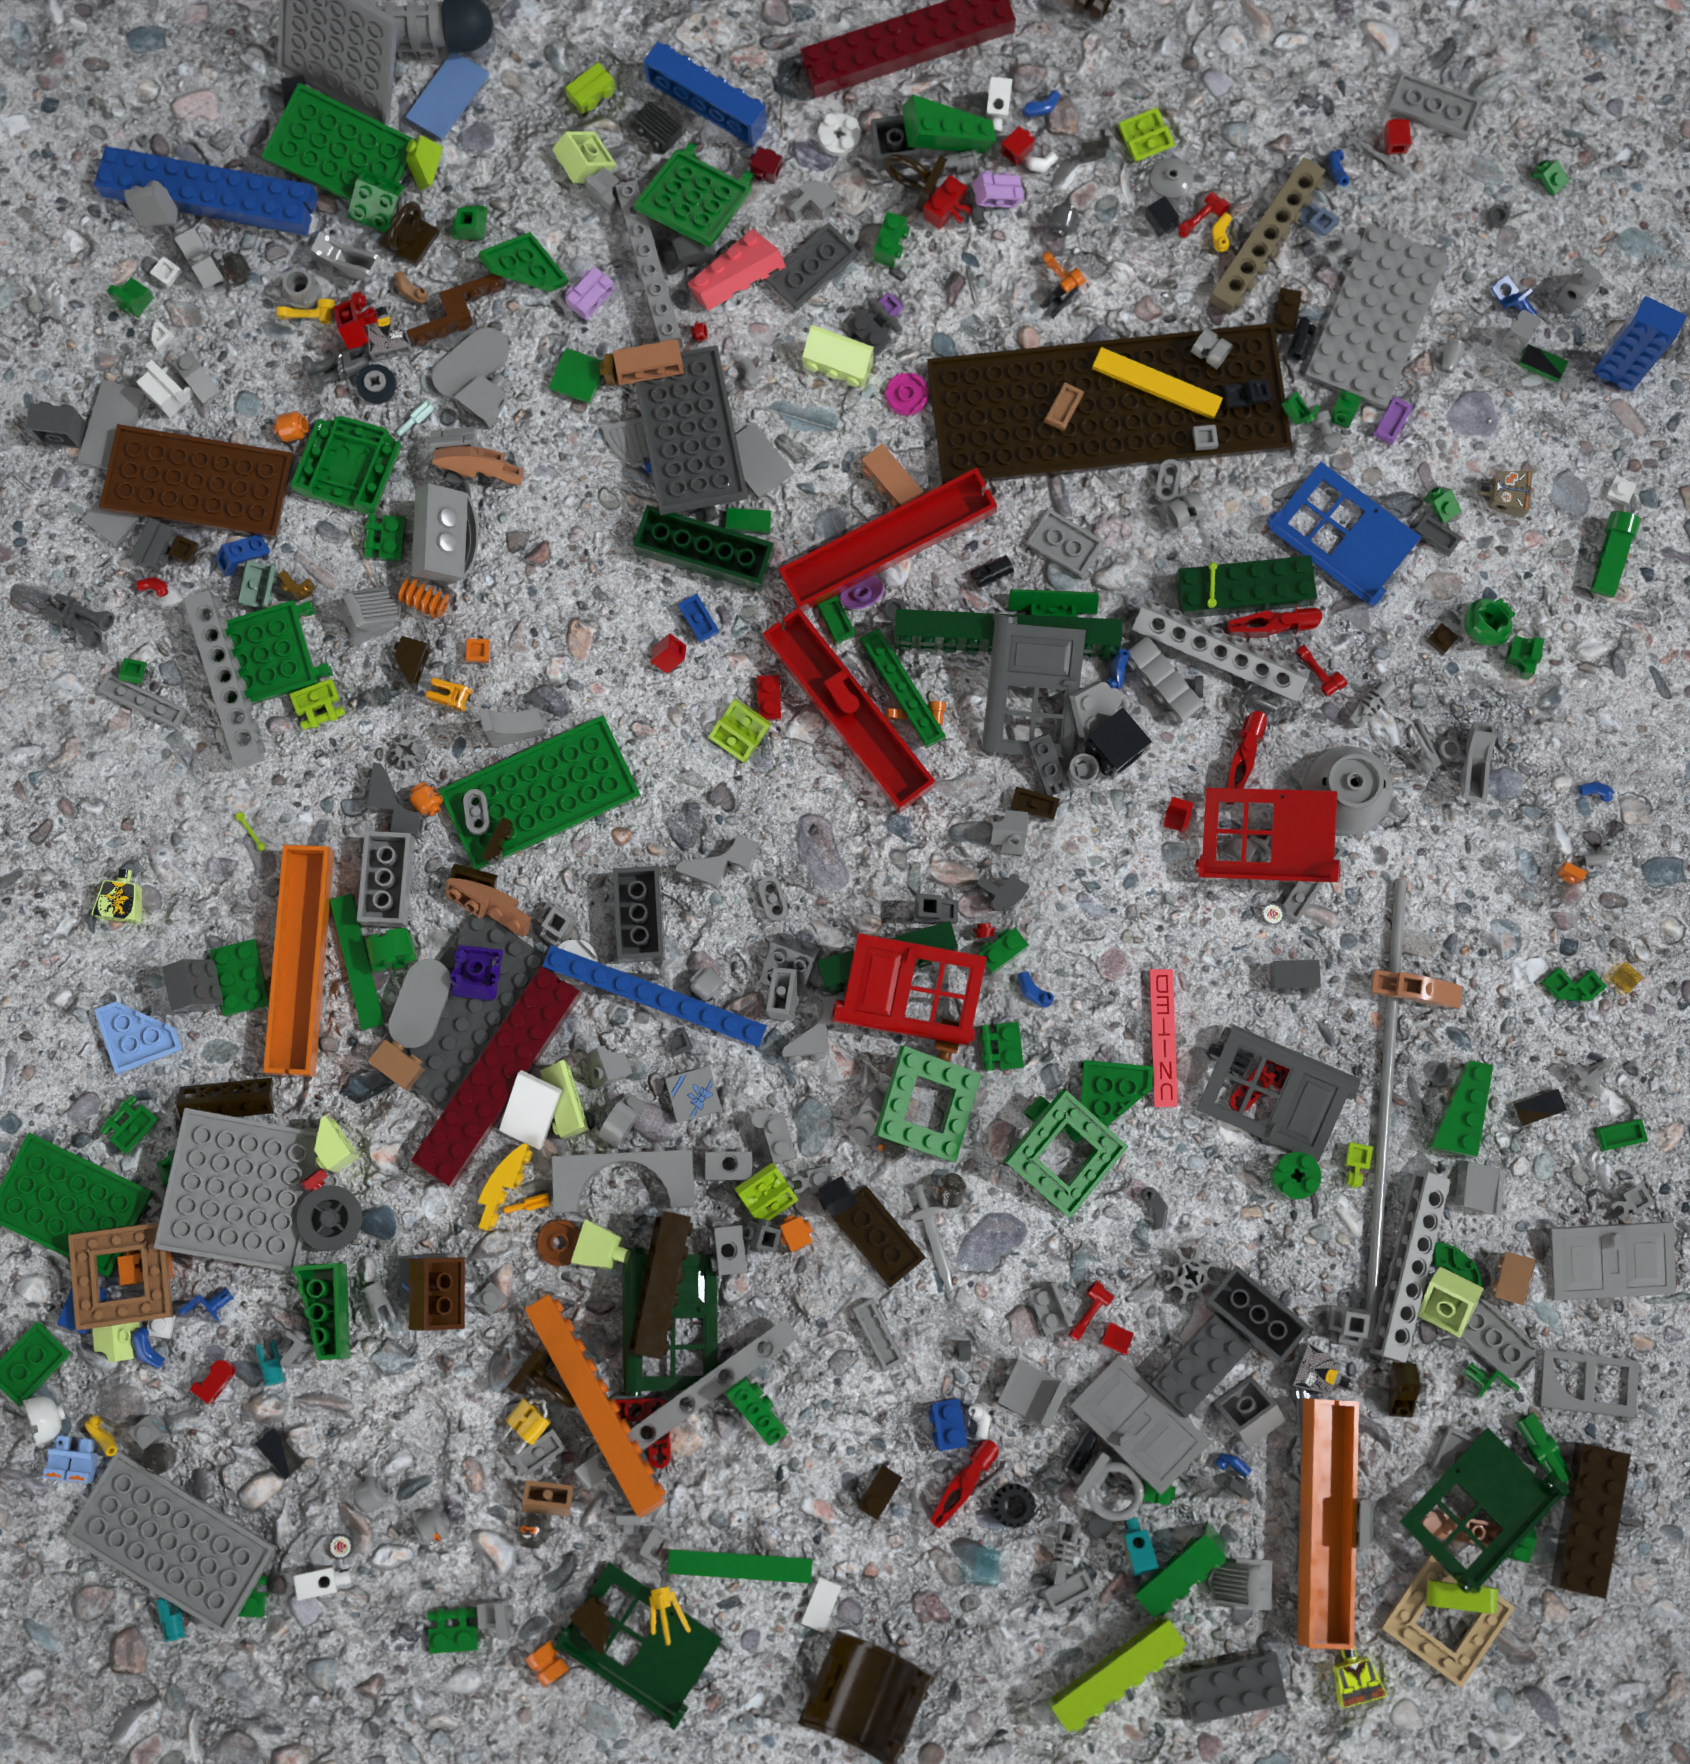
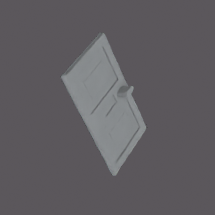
(1613, 1261)
(1140, 1425)

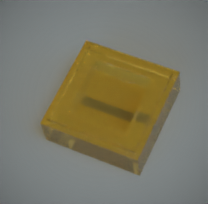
(1626, 978)

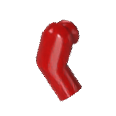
(155, 584)

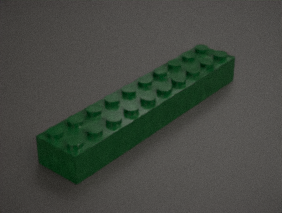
(974, 631)

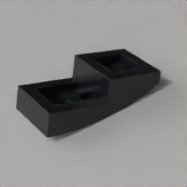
(1247, 394)

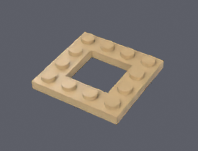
(1455, 1664)

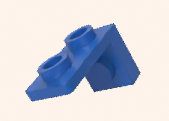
(240, 551)

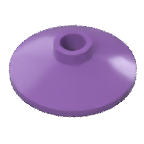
(863, 594)

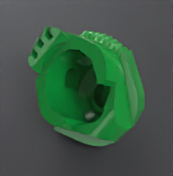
(1489, 621)

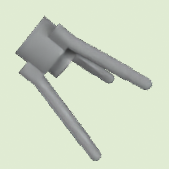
(1429, 759)

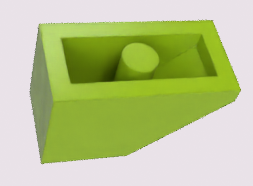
(423, 160)

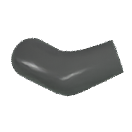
(1158, 1206)

